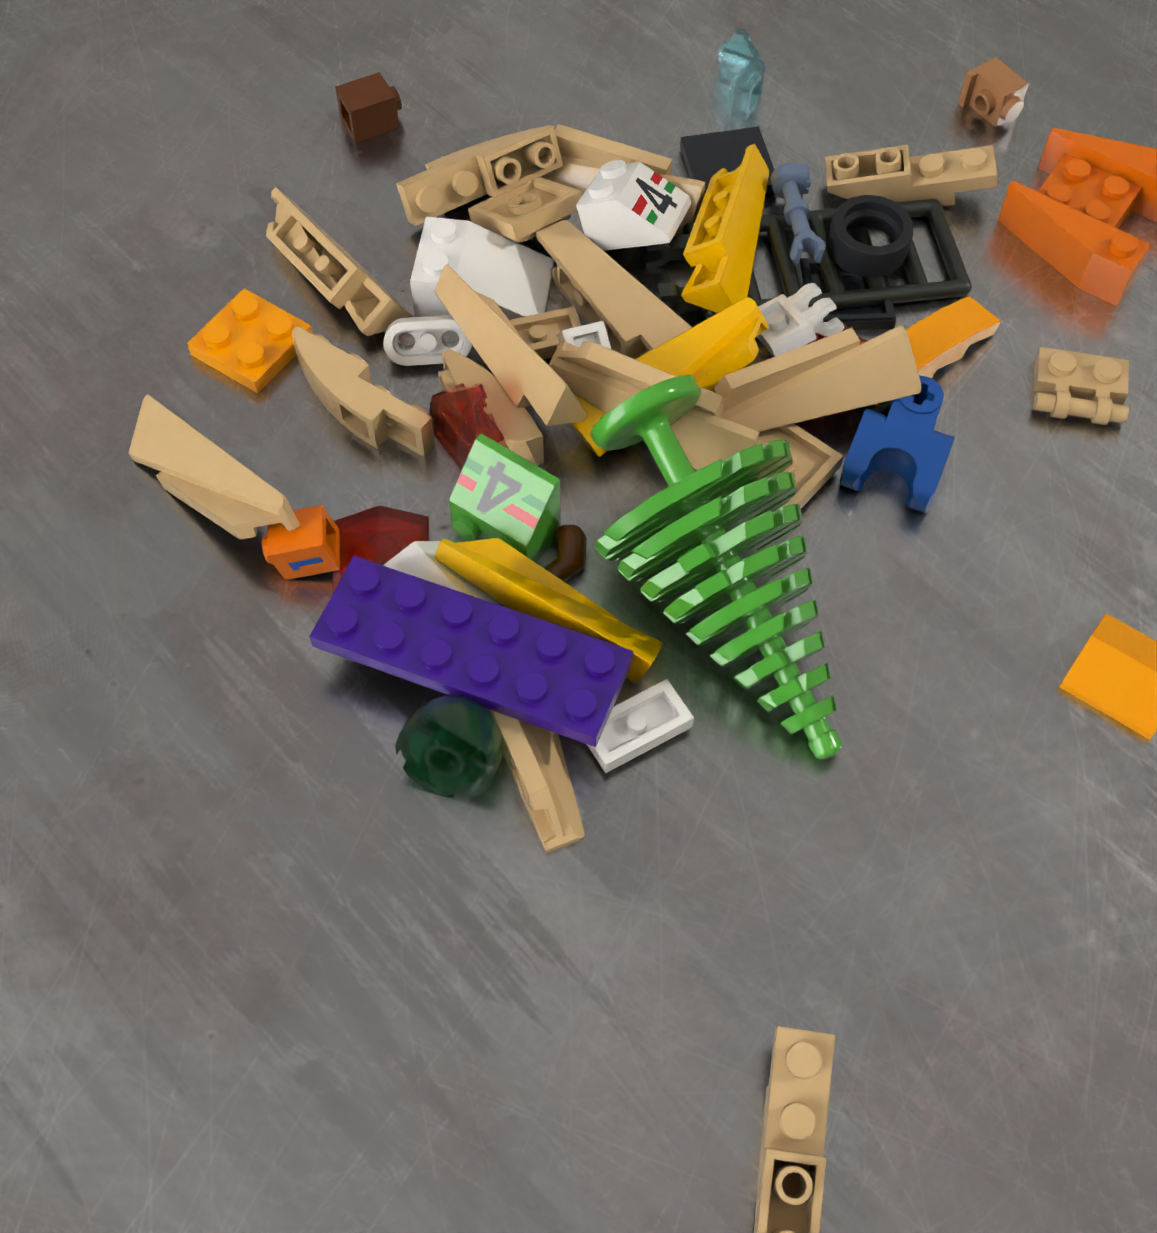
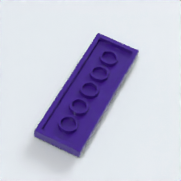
(473, 650)

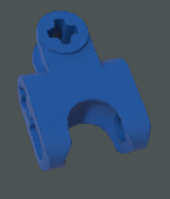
(902, 444)

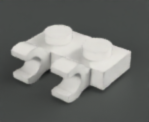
(794, 323)

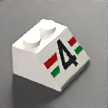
(631, 207)

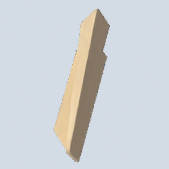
(586, 153)
(332, 268)
(608, 293)
(511, 360)
(610, 378)
(821, 380)
(206, 474)
(542, 779)

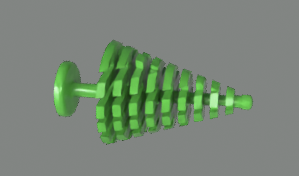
(716, 546)

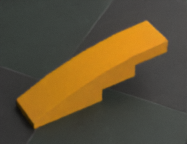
(948, 333)

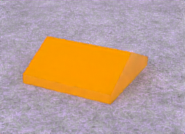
(1118, 675)

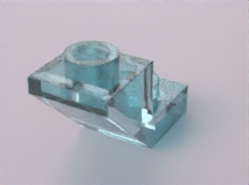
(743, 71)

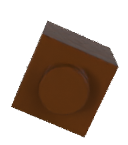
(368, 107)

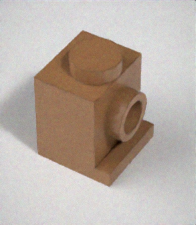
(994, 92)

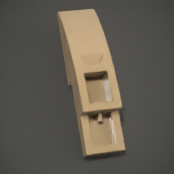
(479, 170)
(903, 178)
(347, 392)
(515, 423)
(794, 1133)

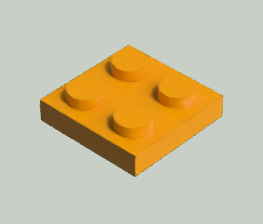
(248, 340)

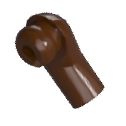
(570, 552)

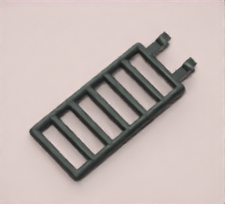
(775, 224)

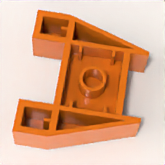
(1081, 208)

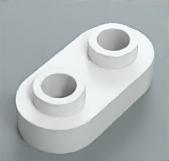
(428, 340)

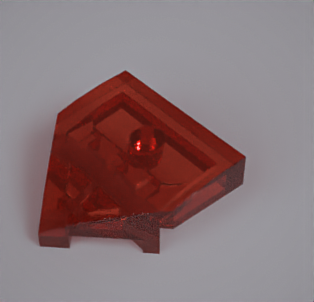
(460, 419)

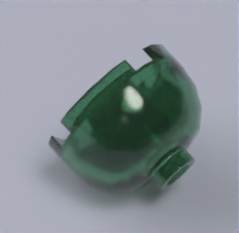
(451, 746)

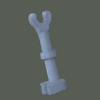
(790, 183)

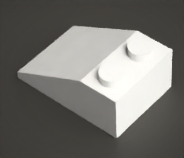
(486, 261)

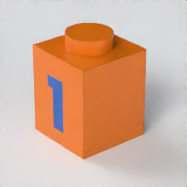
(307, 549)

